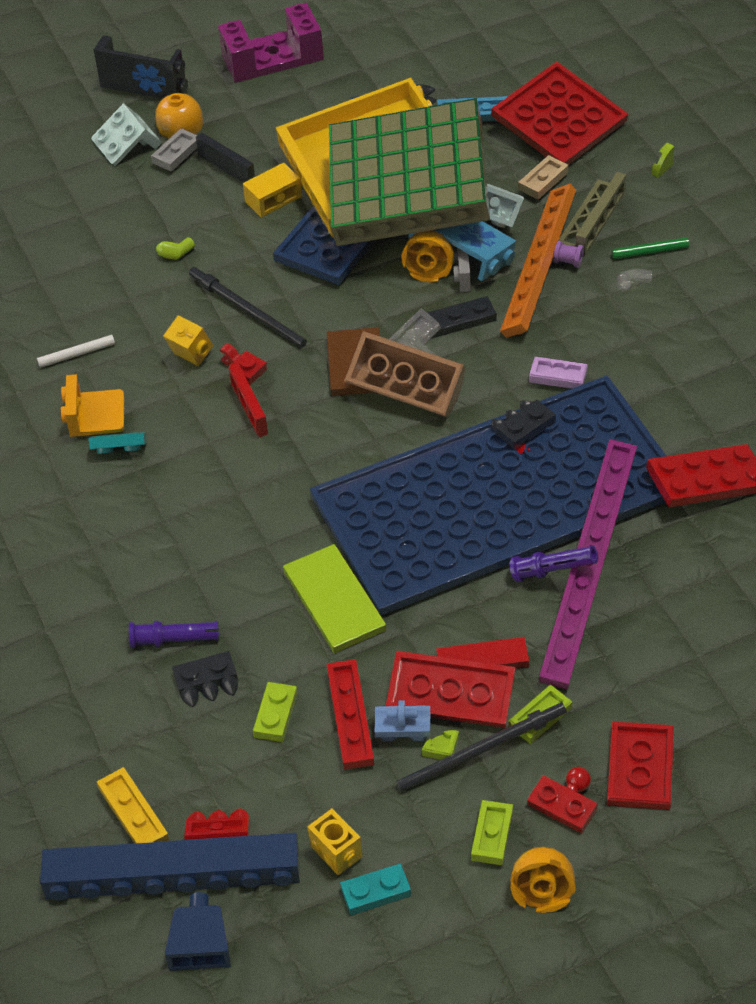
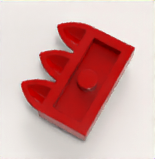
(217, 825)

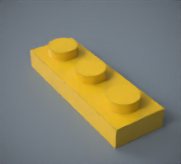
(131, 808)

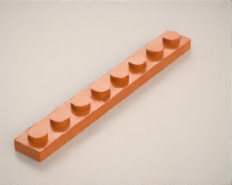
(538, 261)

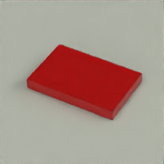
(640, 765)

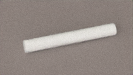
(75, 351)

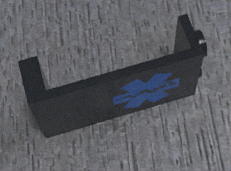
(139, 73)

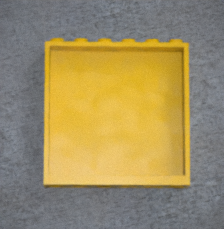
(307, 139)

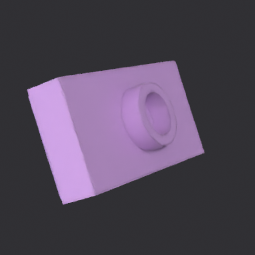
(557, 372)

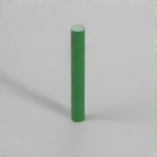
(650, 248)

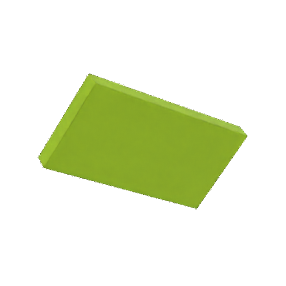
(334, 598)

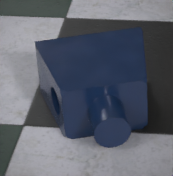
(197, 936)

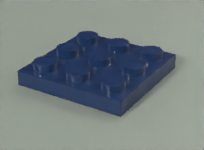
(315, 251)

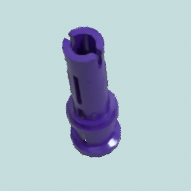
(542, 564)
(159, 633)

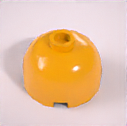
(178, 112)
(428, 256)
(543, 880)

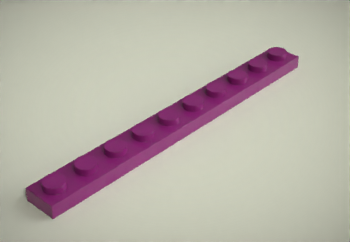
(584, 579)

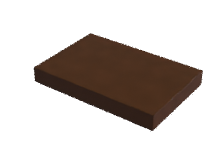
(341, 350)

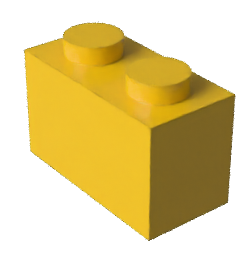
(272, 190)

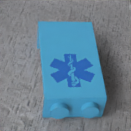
(483, 243)

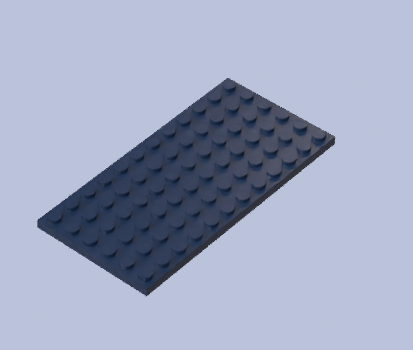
(477, 502)

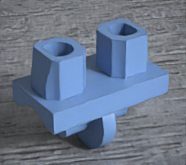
(402, 722)

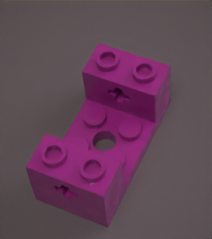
(293, 47)

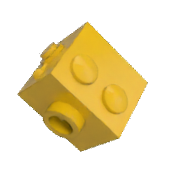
(188, 340)
(335, 841)

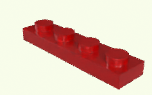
(350, 714)

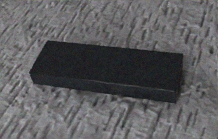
(224, 158)

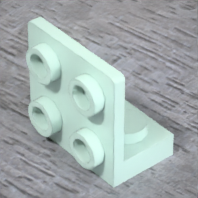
(122, 133)
(503, 206)

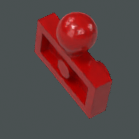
(565, 802)

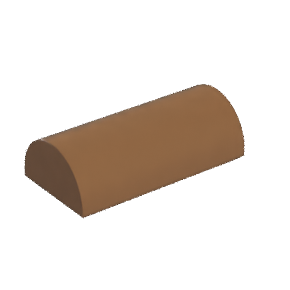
(406, 374)

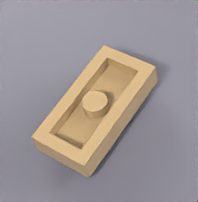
(543, 177)

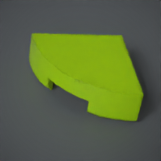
(665, 160)
(441, 745)

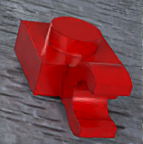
(250, 364)

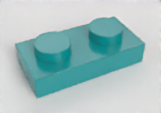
(130, 441)
(375, 889)

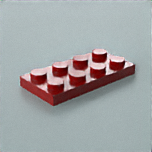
(704, 475)
(453, 688)

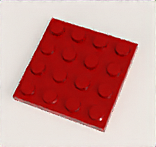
(559, 114)

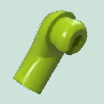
(174, 250)

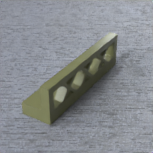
(600, 214)

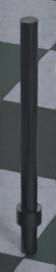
(212, 284)
(535, 721)

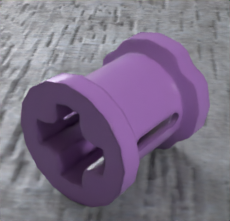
(568, 254)

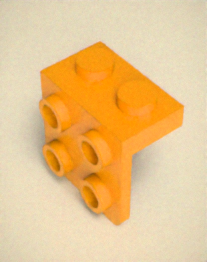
(91, 411)

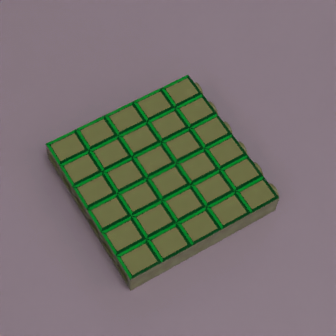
(407, 172)

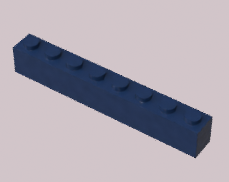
(170, 866)

